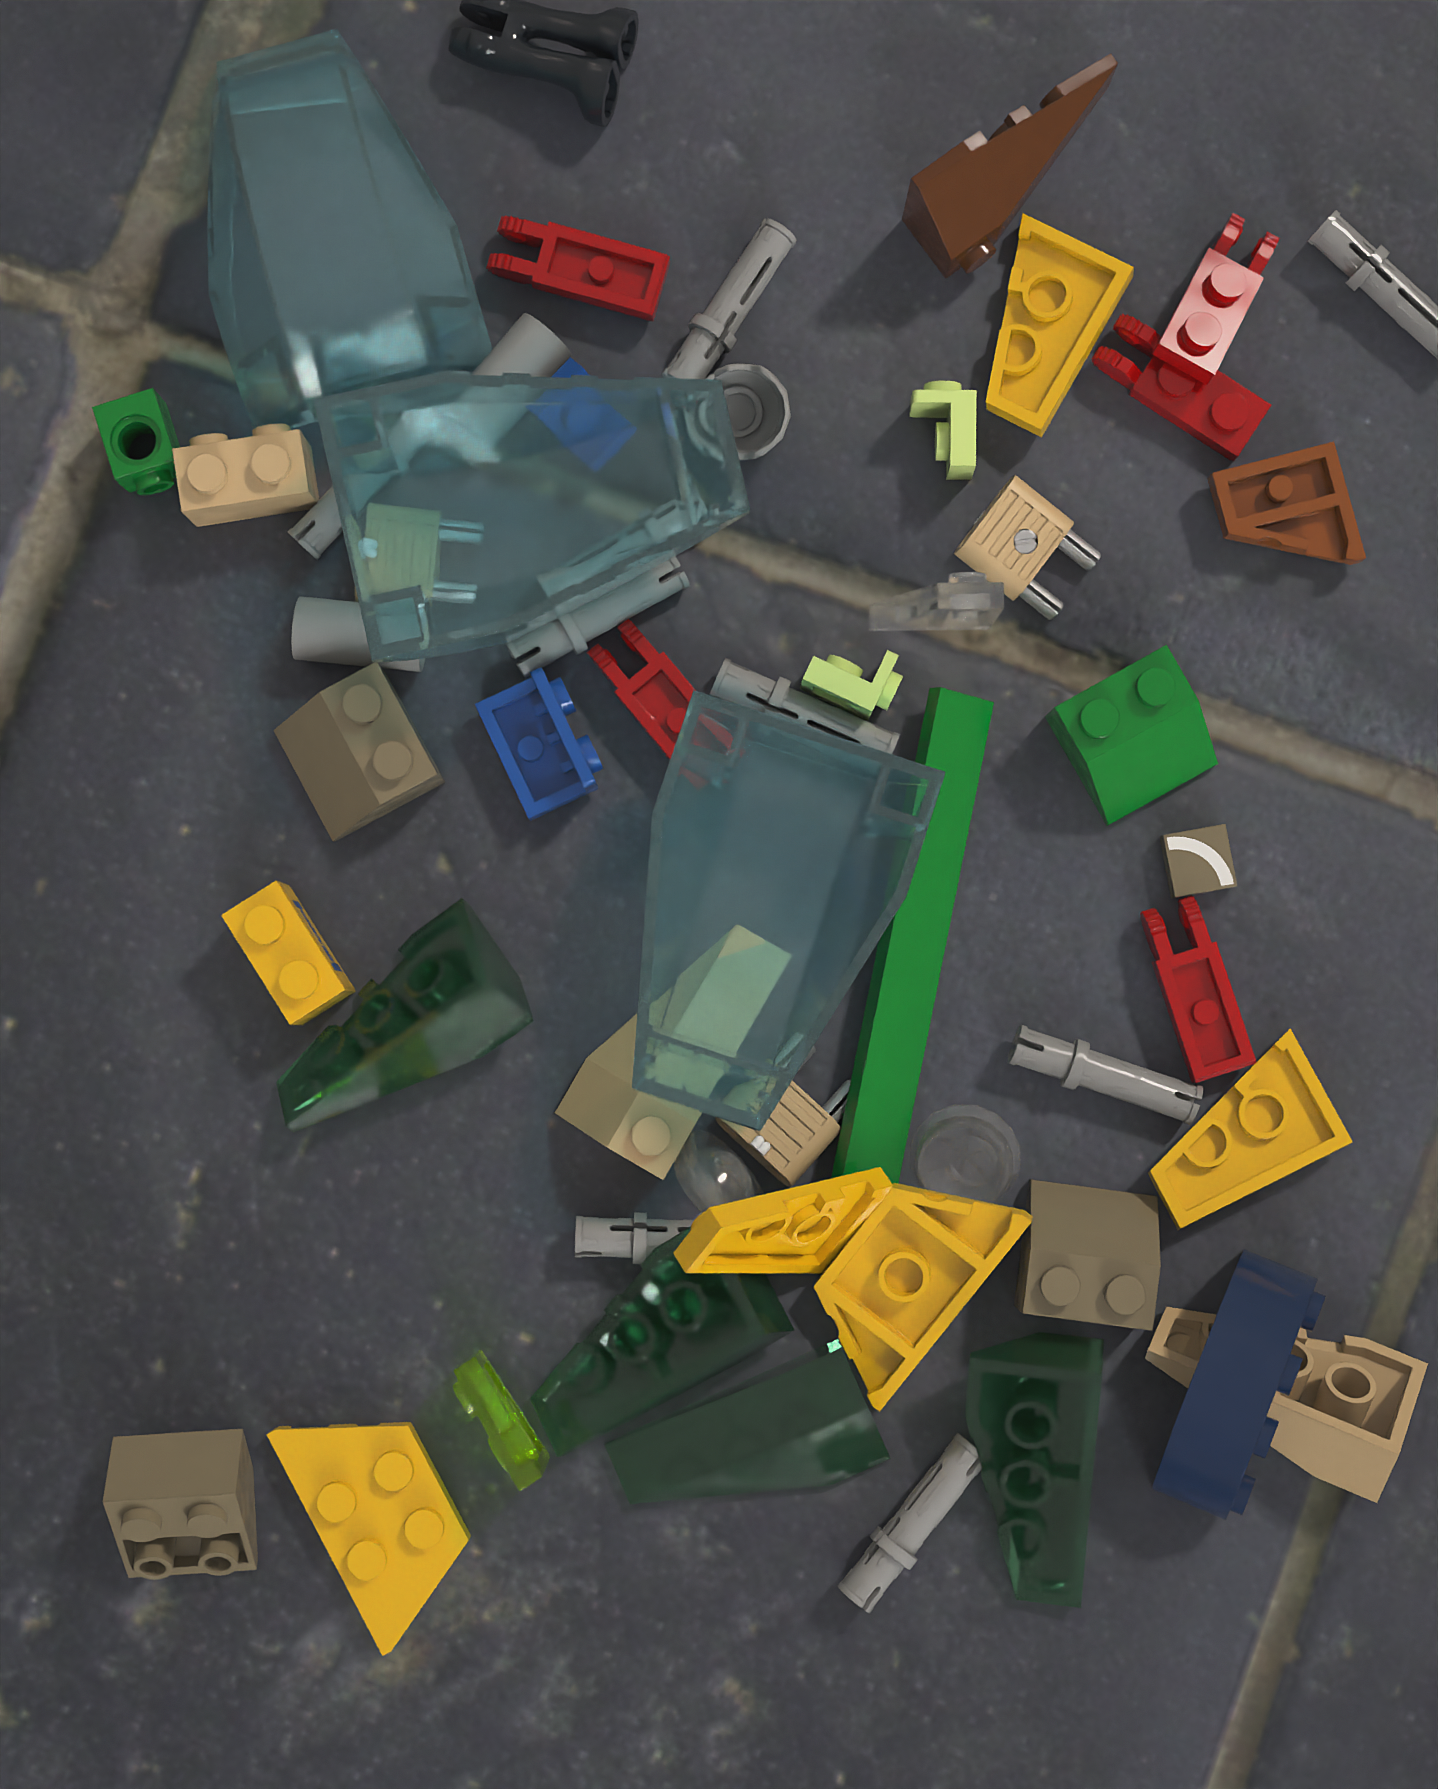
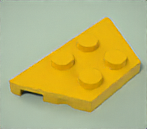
(911, 1277)
(376, 1514)

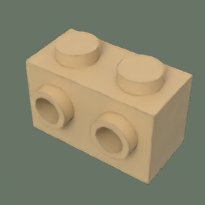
(246, 475)

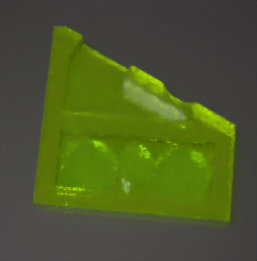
(508, 1430)

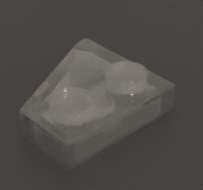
(960, 604)

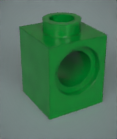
(124, 421)

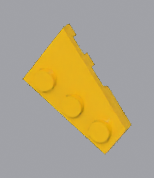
(1051, 320)
(1251, 1137)
(783, 1229)

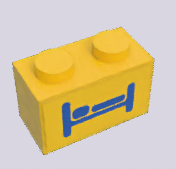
(288, 953)

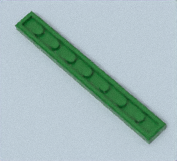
(914, 947)

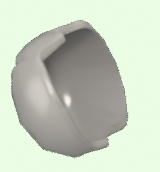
(755, 406)

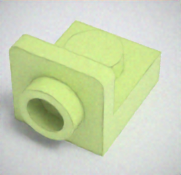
(957, 437)
(841, 685)

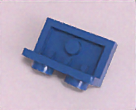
(538, 744)

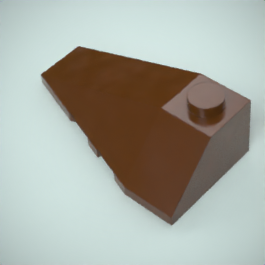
(979, 186)

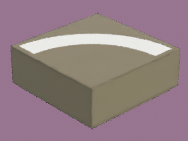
(1198, 861)

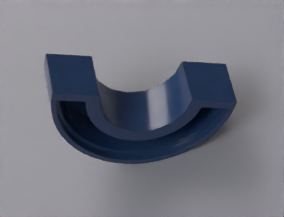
(1235, 1384)

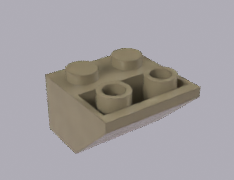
(182, 1503)

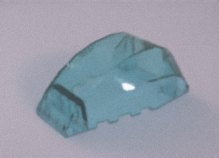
(327, 237)
(518, 497)
(764, 900)

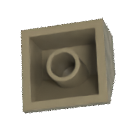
(357, 751)
(1089, 1255)

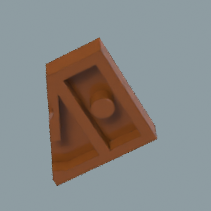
(1290, 505)

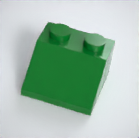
(1134, 735)

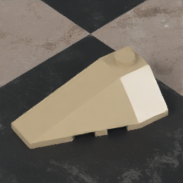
(623, 1119)
(1343, 1409)

